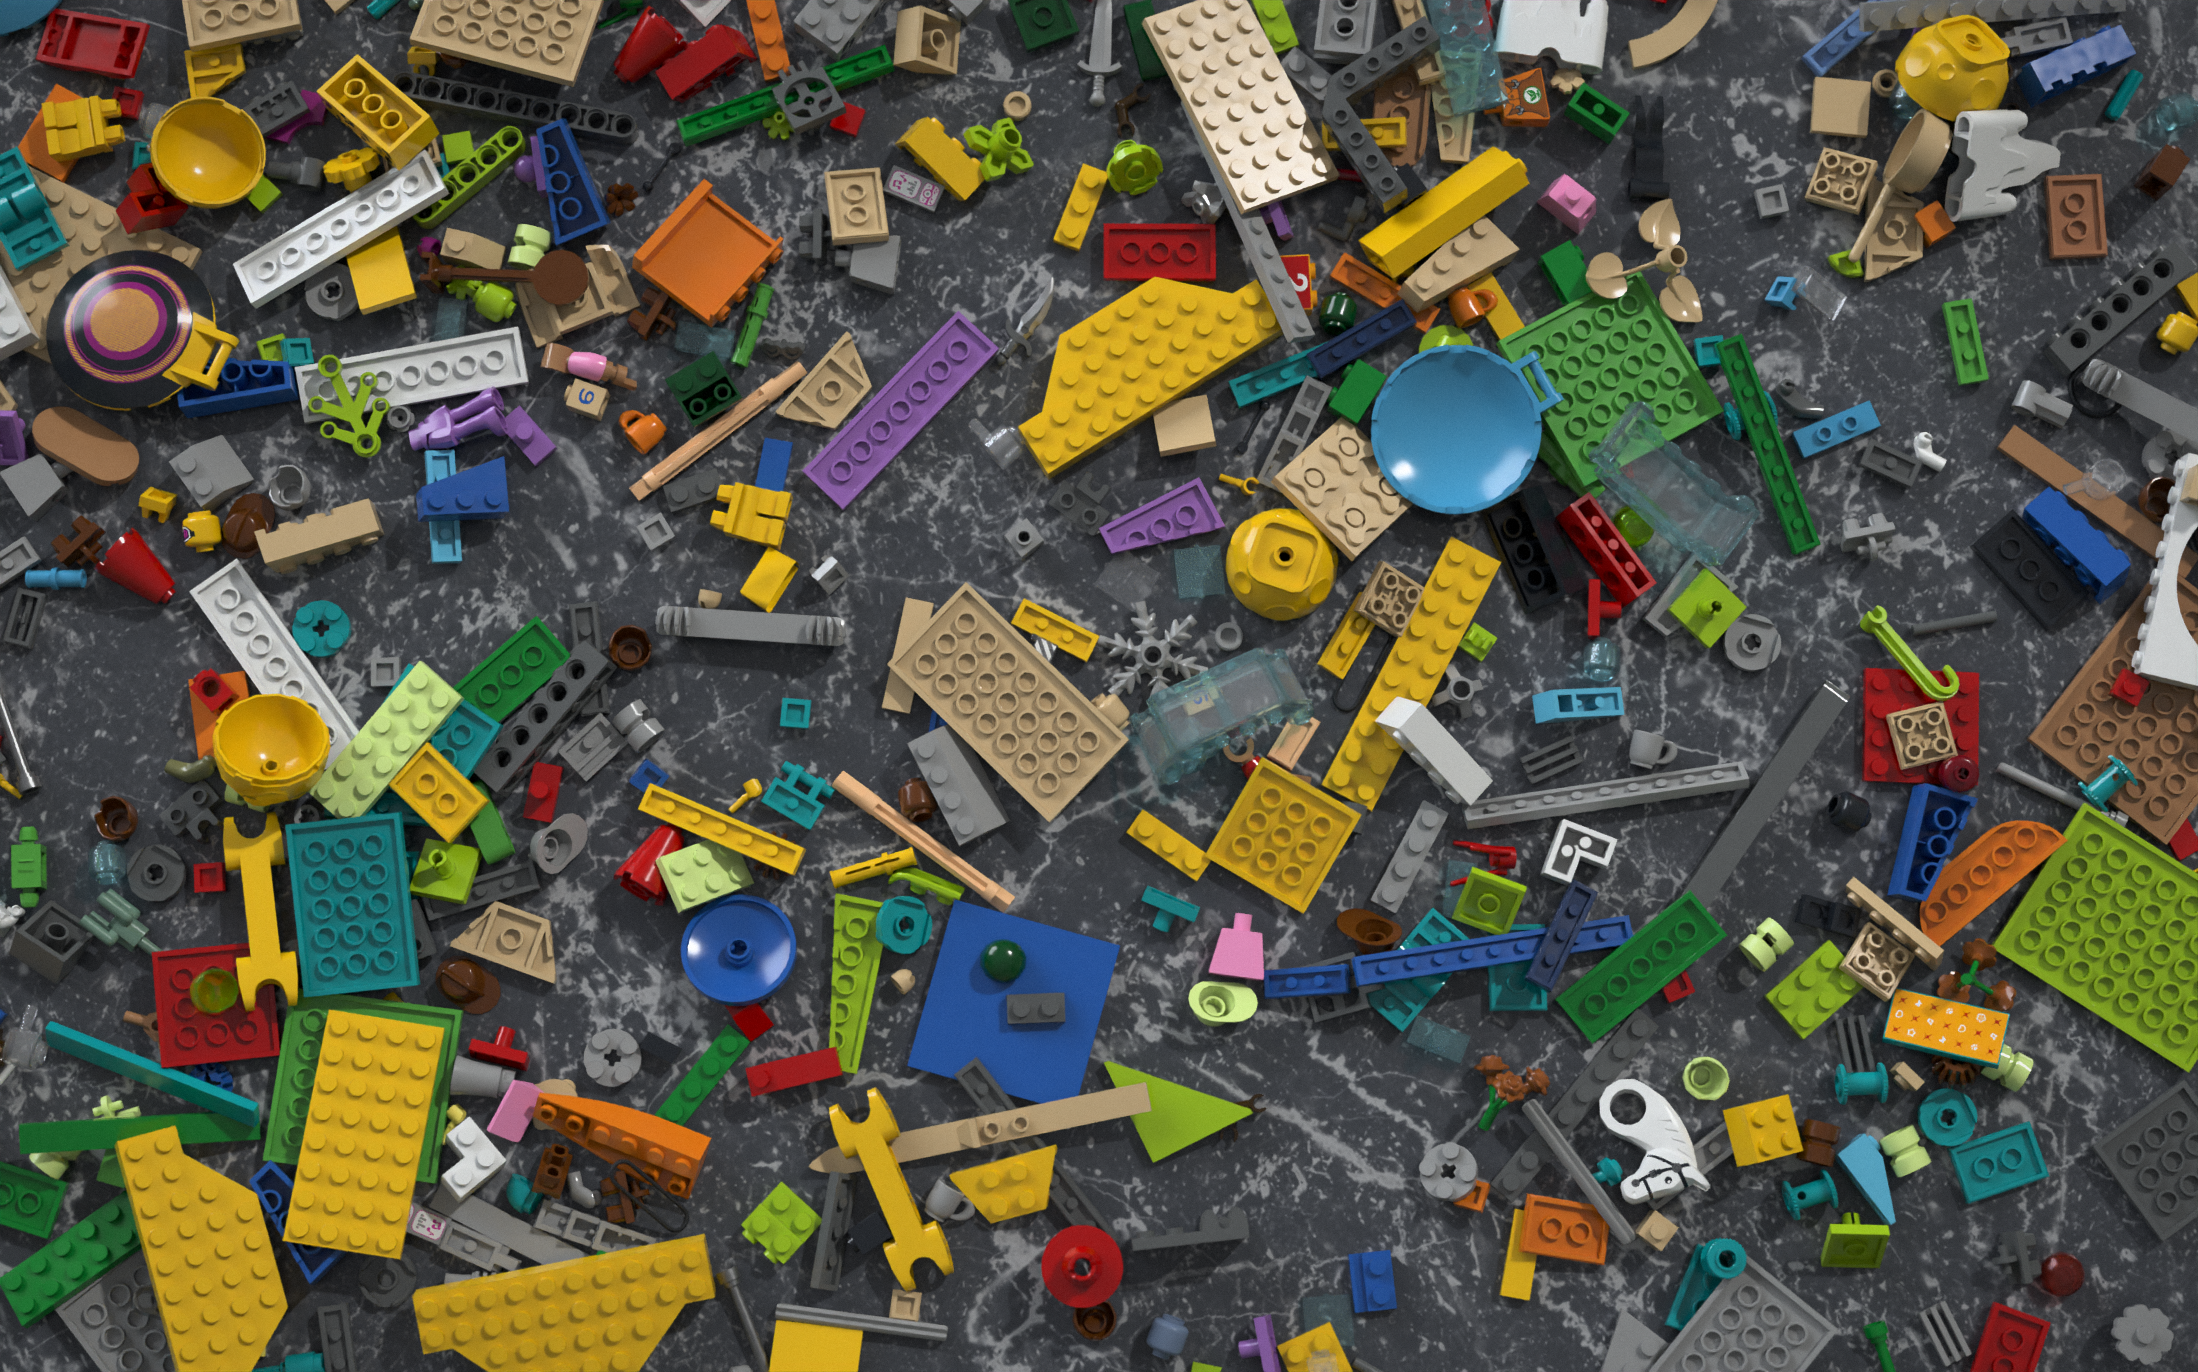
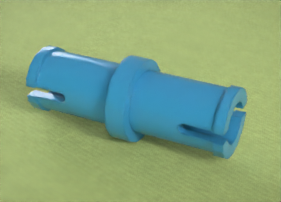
(56, 578)

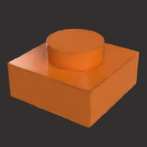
(1477, 1199)

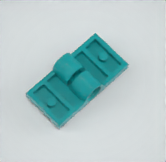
(26, 220)
(1406, 998)

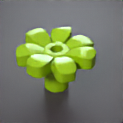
(778, 125)
(463, 287)

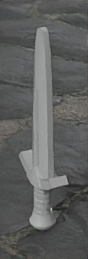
(1100, 52)

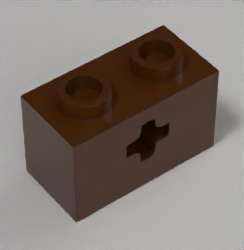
(2162, 171)

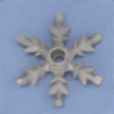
(1151, 645)

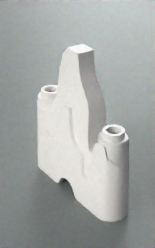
(1554, 30)
(1990, 160)

